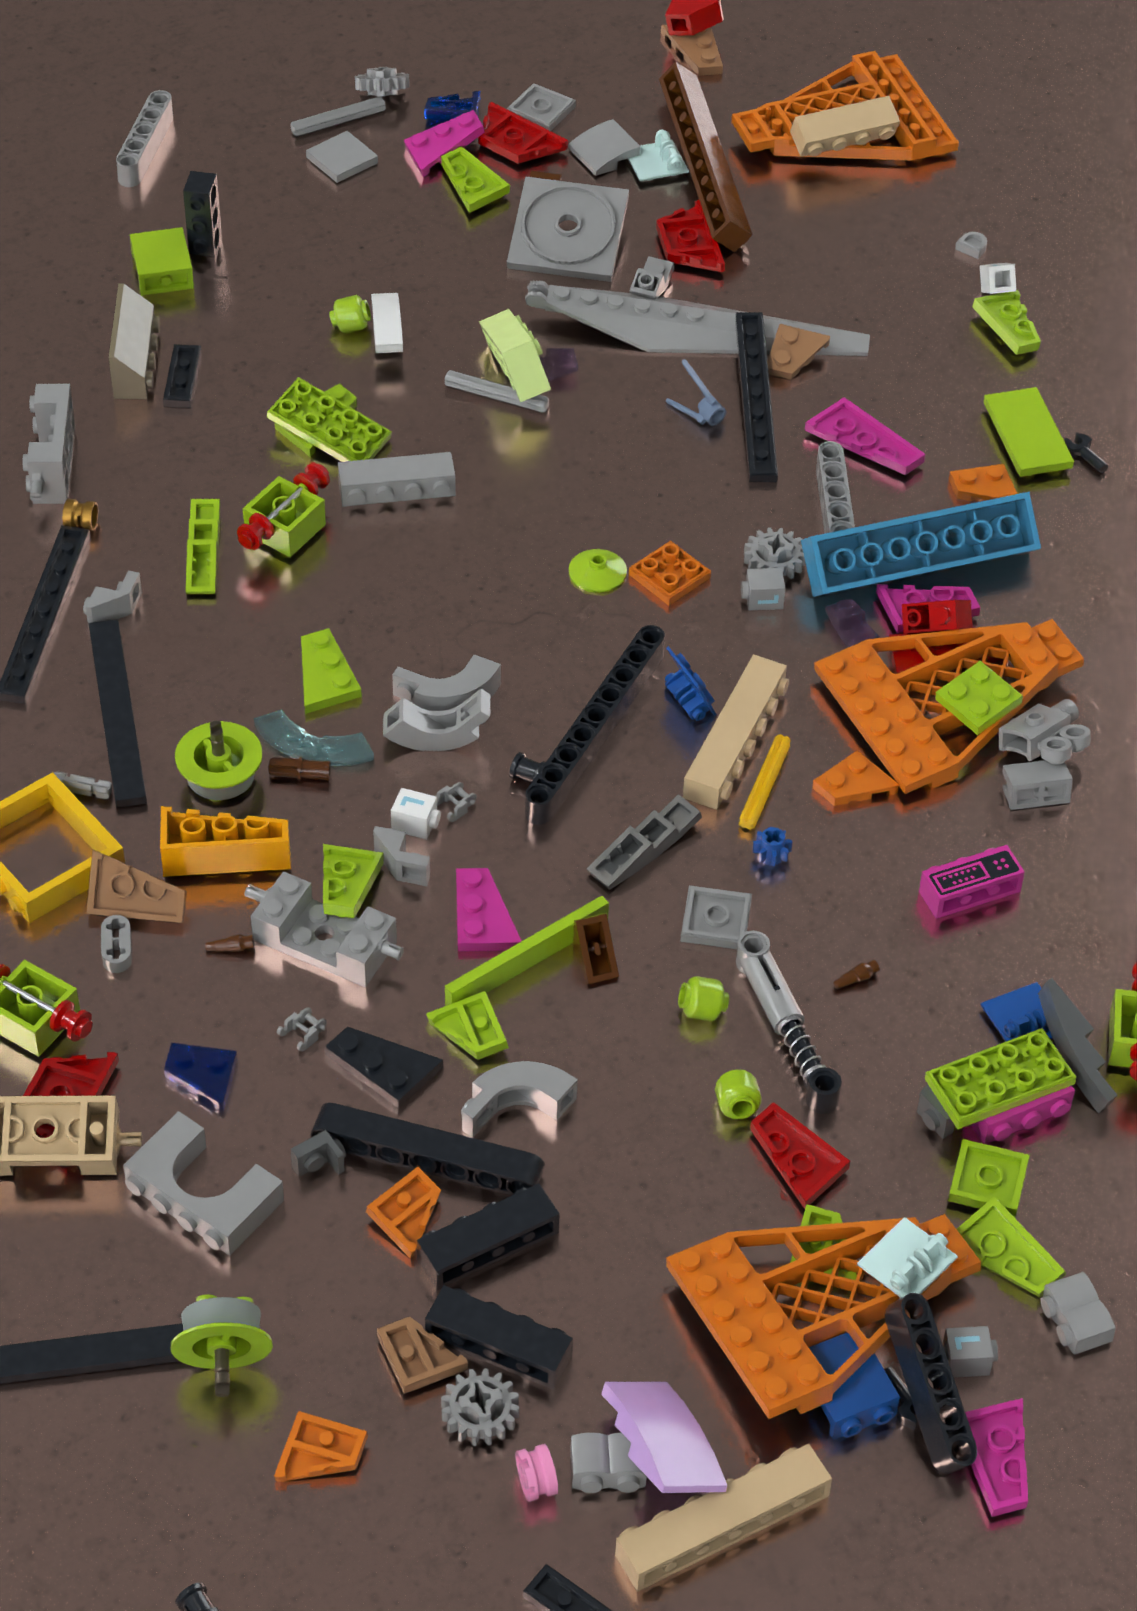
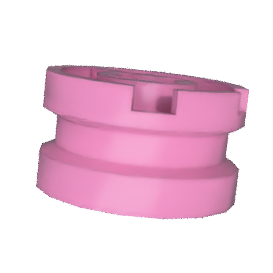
(536, 1472)

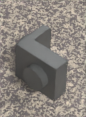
(933, 1113)

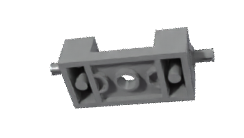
(51, 457)
(292, 921)

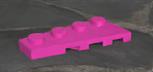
(865, 436)

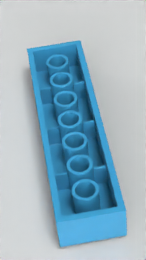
(920, 544)

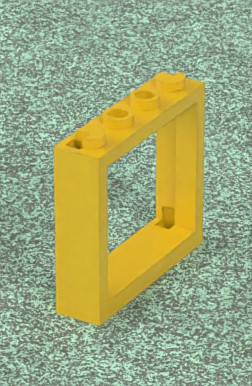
(75, 880)

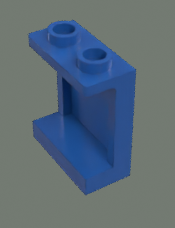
(864, 1397)

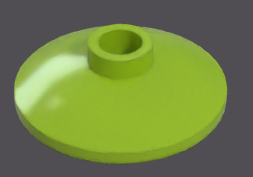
(597, 570)

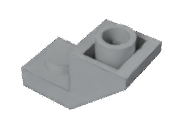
(653, 278)
(114, 604)
(402, 865)

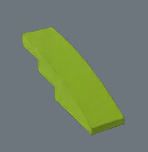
(203, 546)

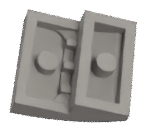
(603, 147)

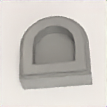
(972, 244)

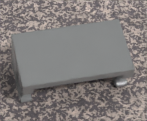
(1036, 784)

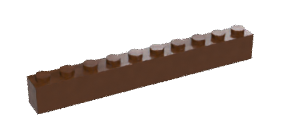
(705, 157)

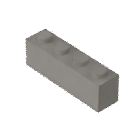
(396, 479)

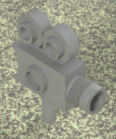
(1046, 733)

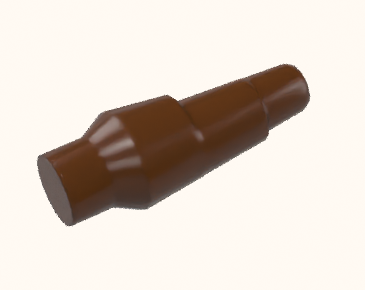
(233, 943)
(857, 974)

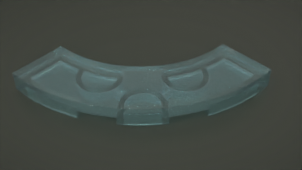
(295, 742)

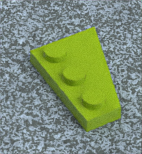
(326, 672)
(348, 878)
(1009, 1248)

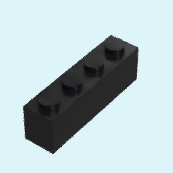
(487, 1236)
(499, 1337)

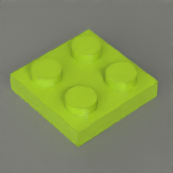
(978, 697)
(988, 1172)

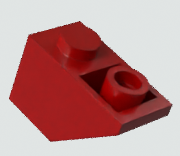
(692, 16)
(936, 616)

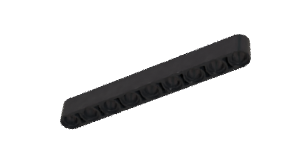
(594, 725)

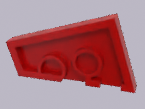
(798, 1153)

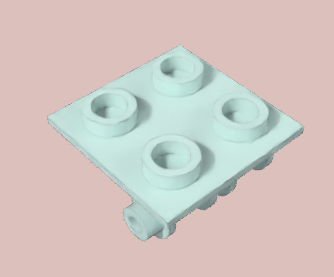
(658, 159)
(908, 1259)

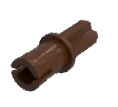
(300, 768)

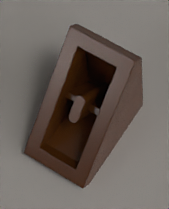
(595, 948)

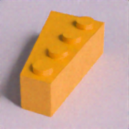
(221, 843)

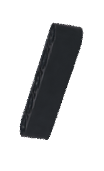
(927, 1400)

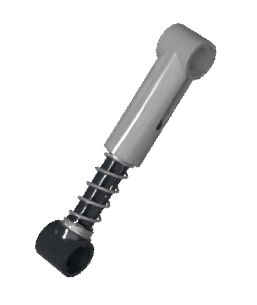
(786, 1018)

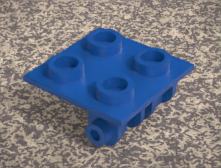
(689, 689)
(1017, 1012)

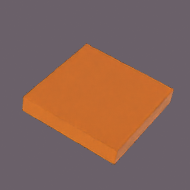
(669, 573)

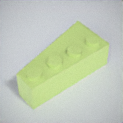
(516, 353)

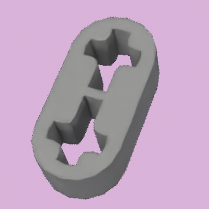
(121, 943)

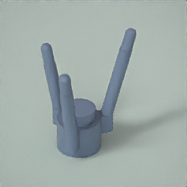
(709, 408)

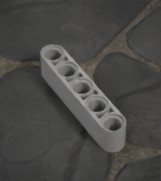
(144, 138)
(833, 488)

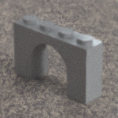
(220, 1220)

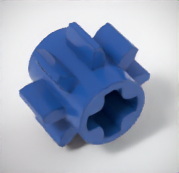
(772, 846)

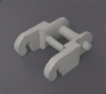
(448, 793)
(297, 1020)

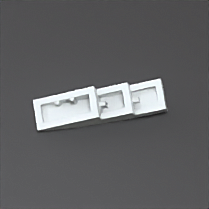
(387, 323)

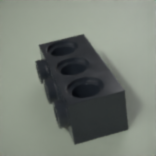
(202, 213)

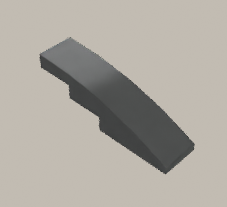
(645, 843)
(1070, 1035)

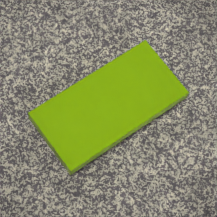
(328, 423)
(1028, 431)
(1000, 1078)

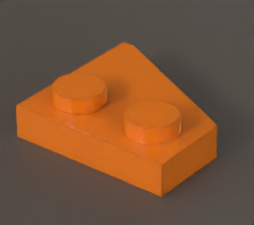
(982, 483)
(853, 780)
(406, 1209)
(319, 1448)

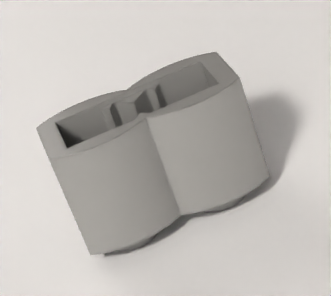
(1078, 1313)
(603, 1462)

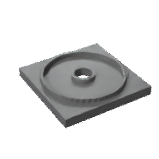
(580, 253)

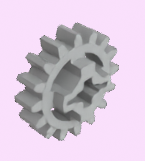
(382, 81)
(775, 551)
(467, 1416)

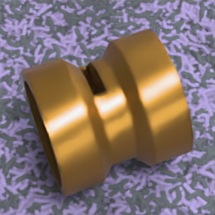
(80, 514)

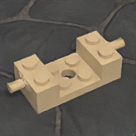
(83, 1135)

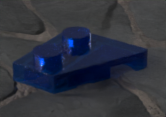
(450, 106)
(202, 1071)

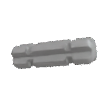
(85, 785)

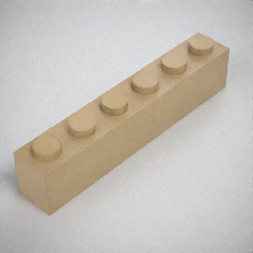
(735, 732)
(722, 1518)

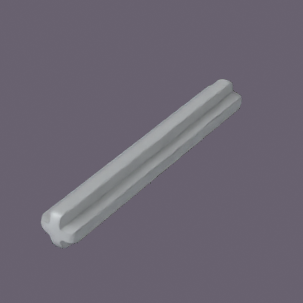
(338, 116)
(493, 390)

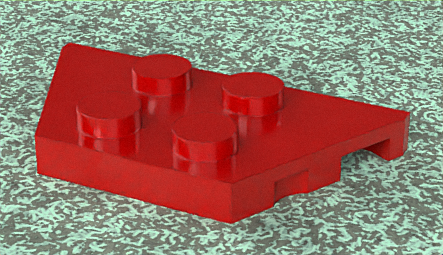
(518, 137)
(689, 240)
(70, 1078)

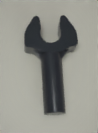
(1082, 449)
(904, 1412)

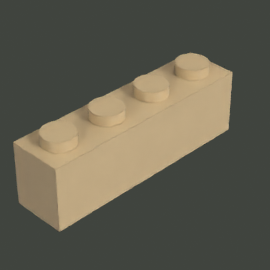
(844, 126)

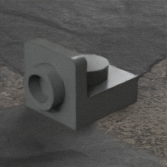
(316, 1151)

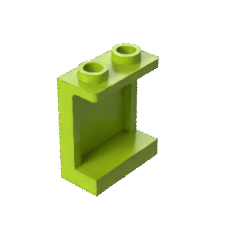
(162, 261)

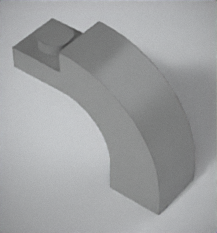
(451, 691)
(436, 730)
(518, 1084)

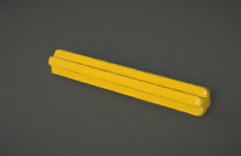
(764, 782)

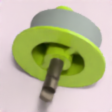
(219, 759)
(221, 1336)

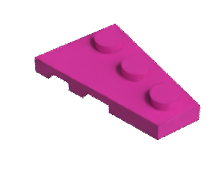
(431, 144)
(894, 598)
(481, 913)
(1000, 1455)

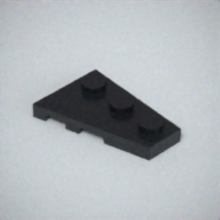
(383, 1065)

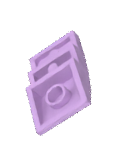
(664, 1437)

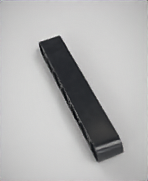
(430, 1149)

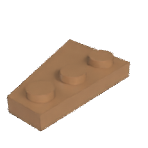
(698, 50)
(129, 892)

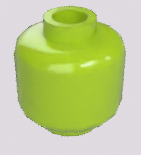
(350, 314)
(703, 998)
(738, 1094)

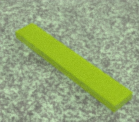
(522, 955)

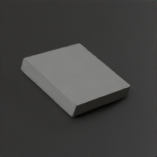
(542, 106)
(342, 156)
(715, 917)

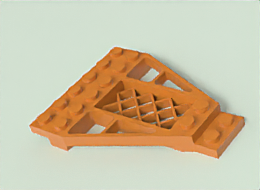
(920, 128)
(896, 723)
(756, 1329)

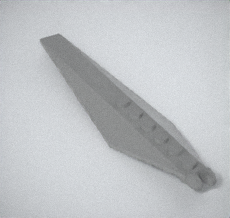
(672, 324)

